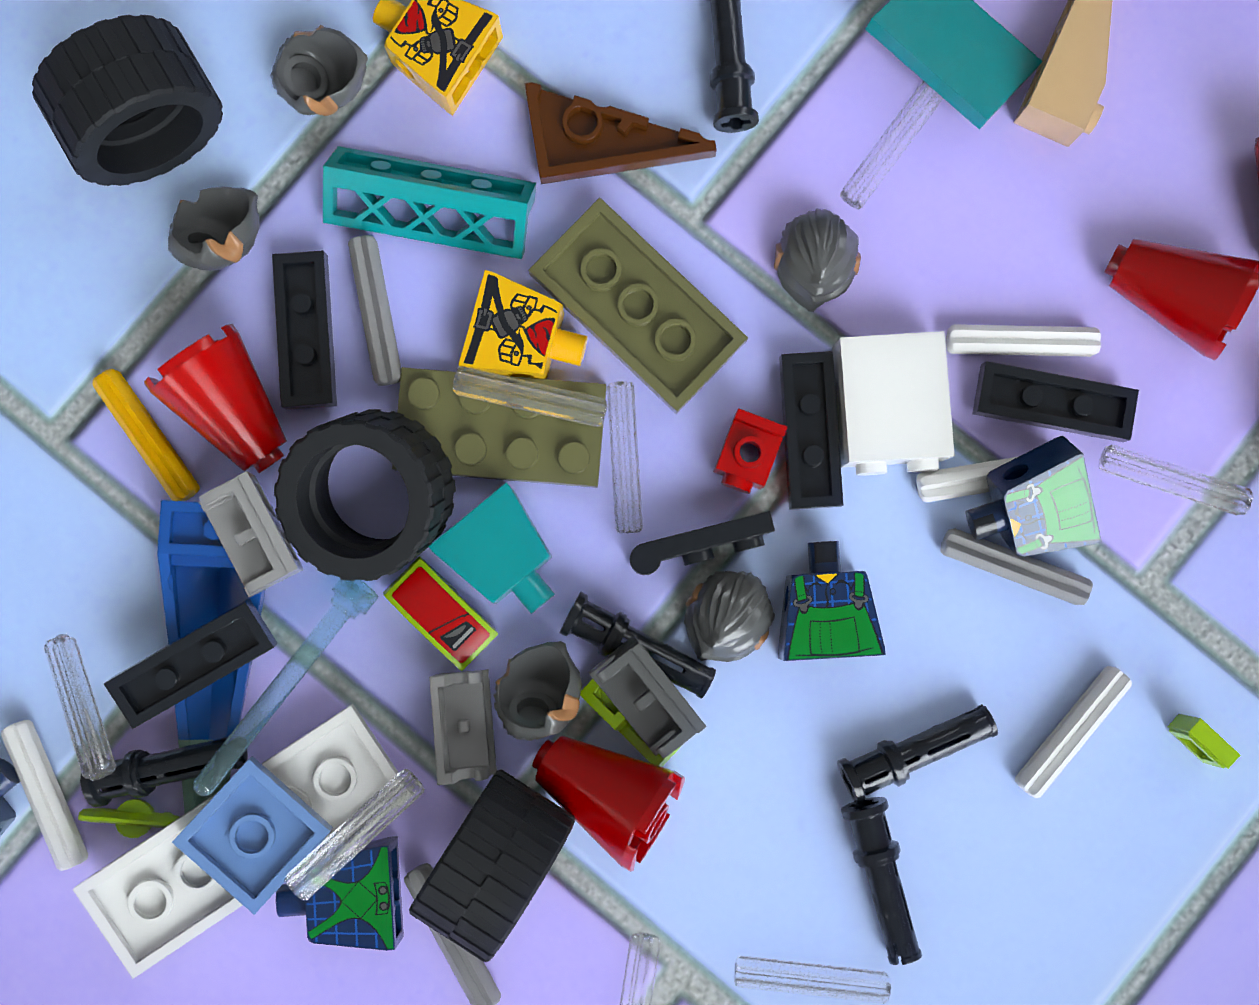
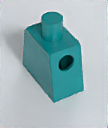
(498, 551)

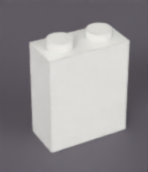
(893, 402)

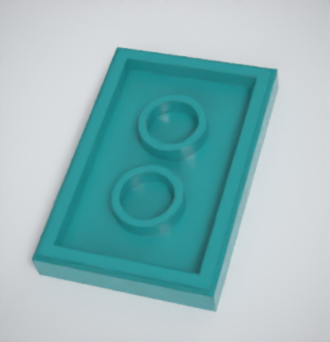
(956, 52)

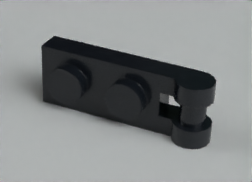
(698, 544)

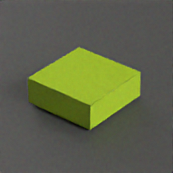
(1203, 741)

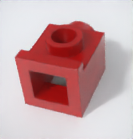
(754, 430)

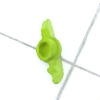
(131, 818)

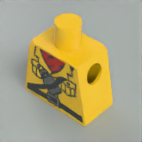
(439, 44)
(518, 331)

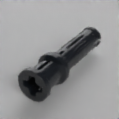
(732, 75)
(695, 675)
(894, 762)
(141, 772)
(878, 856)

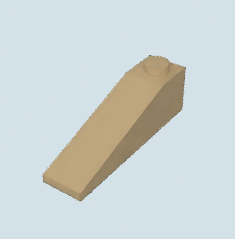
(1072, 75)

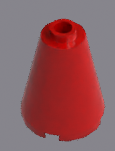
(1186, 290)
(222, 399)
(609, 795)

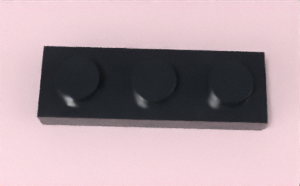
(304, 330)
(1055, 402)
(811, 431)
(190, 663)

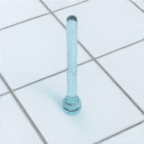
(348, 602)

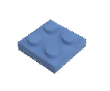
(252, 835)

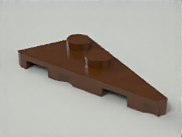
(588, 140)

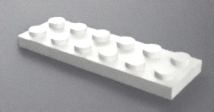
(162, 899)

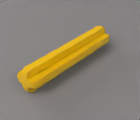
(145, 435)

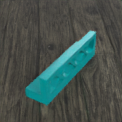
(432, 185)

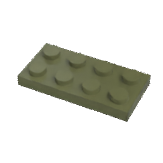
(638, 305)
(502, 440)

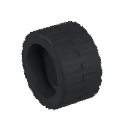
(126, 99)
(316, 527)
(493, 866)

